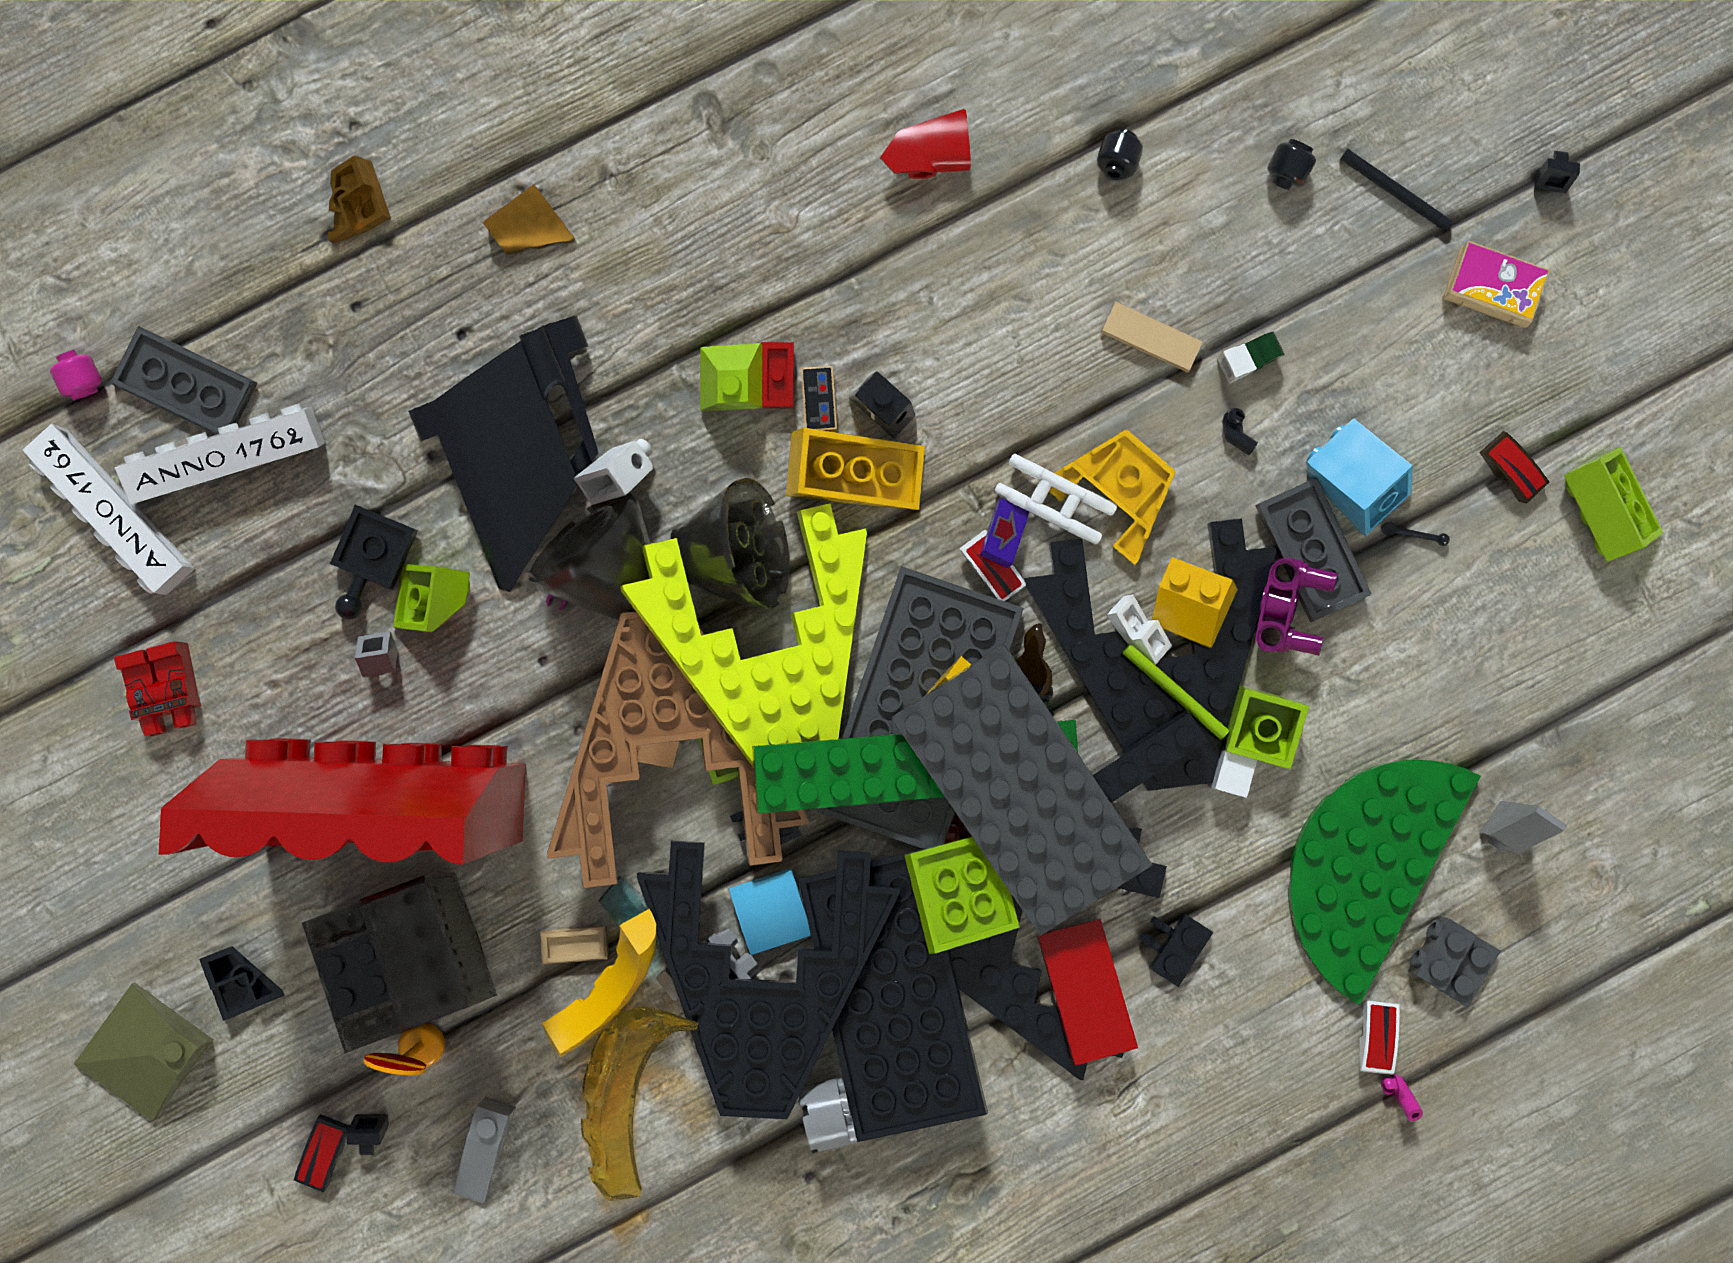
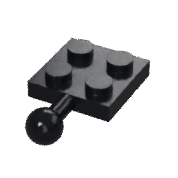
(373, 551)

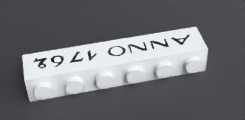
(219, 455)
(107, 509)

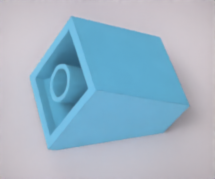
(1361, 475)

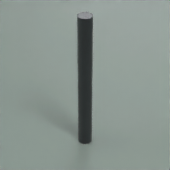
(1396, 189)

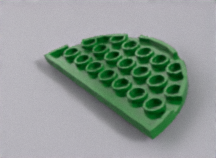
(1367, 862)

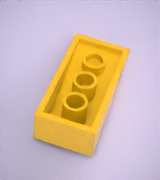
(854, 469)

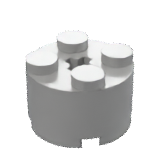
(827, 1115)

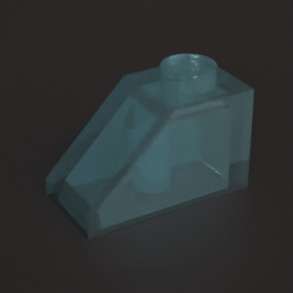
(623, 902)

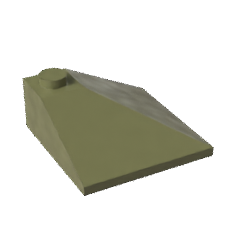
(143, 1051)

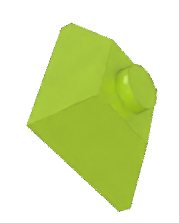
(731, 377)
(429, 596)

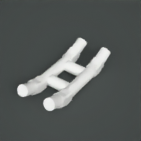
(1075, 495)

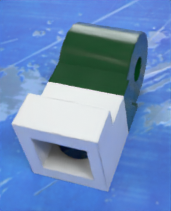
(1250, 356)

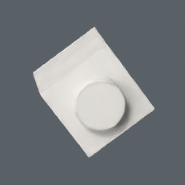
(1234, 774)

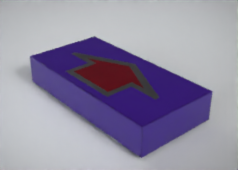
(1004, 533)

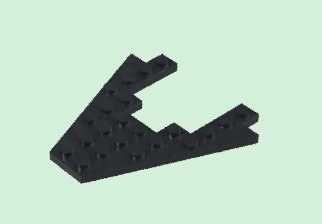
(1124, 693)
(1010, 988)
(755, 1033)

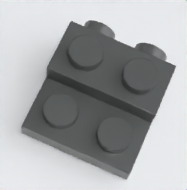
(1453, 960)

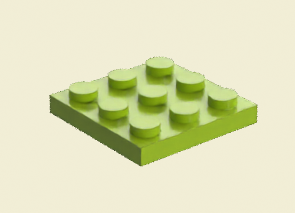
(959, 895)

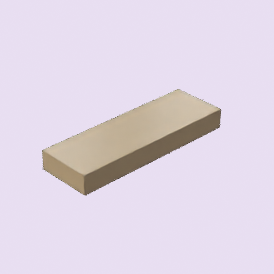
(1151, 337)

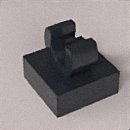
(1557, 173)
(367, 1131)

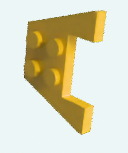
(1131, 479)

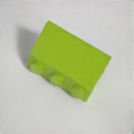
(1613, 505)

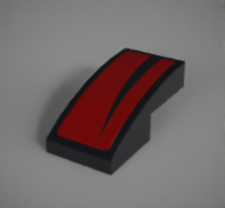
(321, 1153)

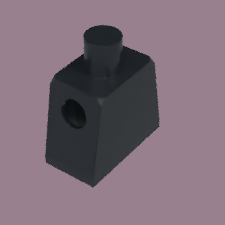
(884, 404)

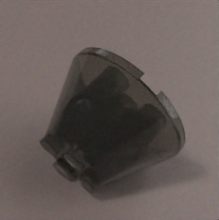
(737, 547)

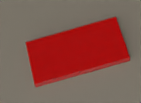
(1087, 992)

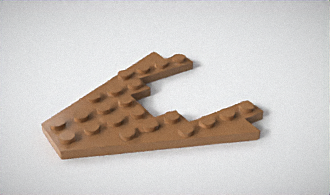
(644, 703)

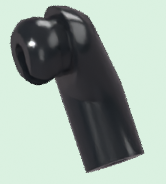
(1233, 431)

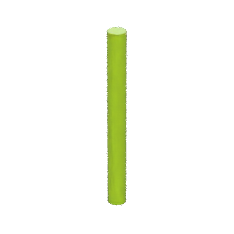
(1175, 692)

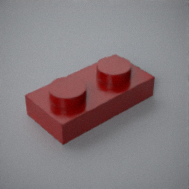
(778, 375)

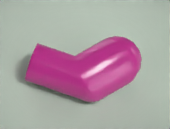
(1406, 1099)

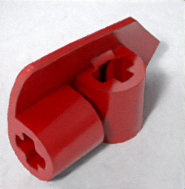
(931, 147)

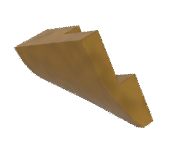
(527, 223)

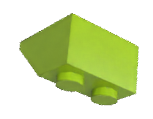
(1266, 727)

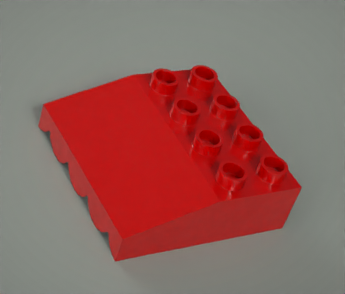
(349, 796)

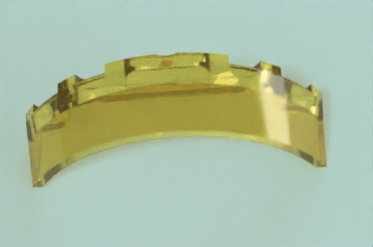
(611, 1092)

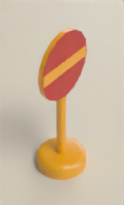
(417, 1050)

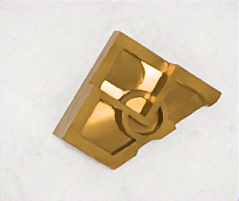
(355, 199)

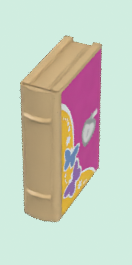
(1496, 284)

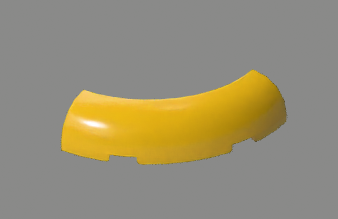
(611, 990)

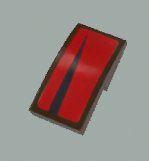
(1515, 466)

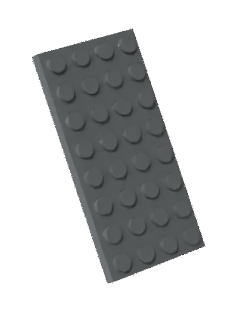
(918, 641)
(1021, 790)

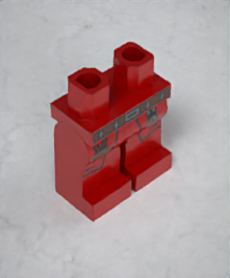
(160, 684)

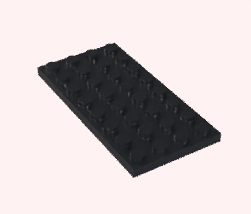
(904, 1023)

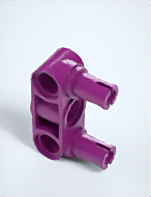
(1280, 605)

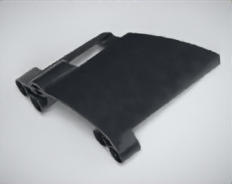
(509, 445)

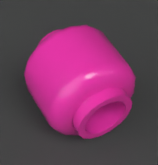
(75, 375)

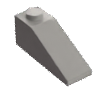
(1519, 827)
(483, 1148)

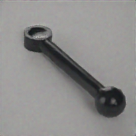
(1390, 528)

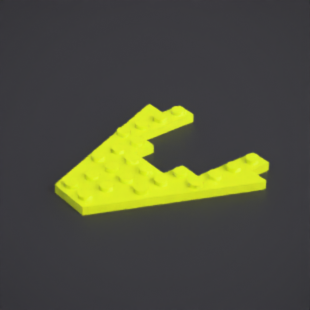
(777, 694)

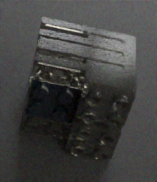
(399, 959)

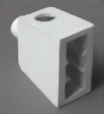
(624, 465)

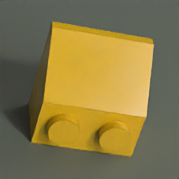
(1193, 602)

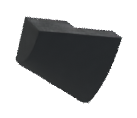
(237, 983)

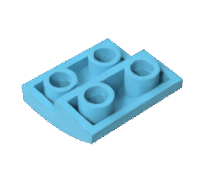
(770, 911)

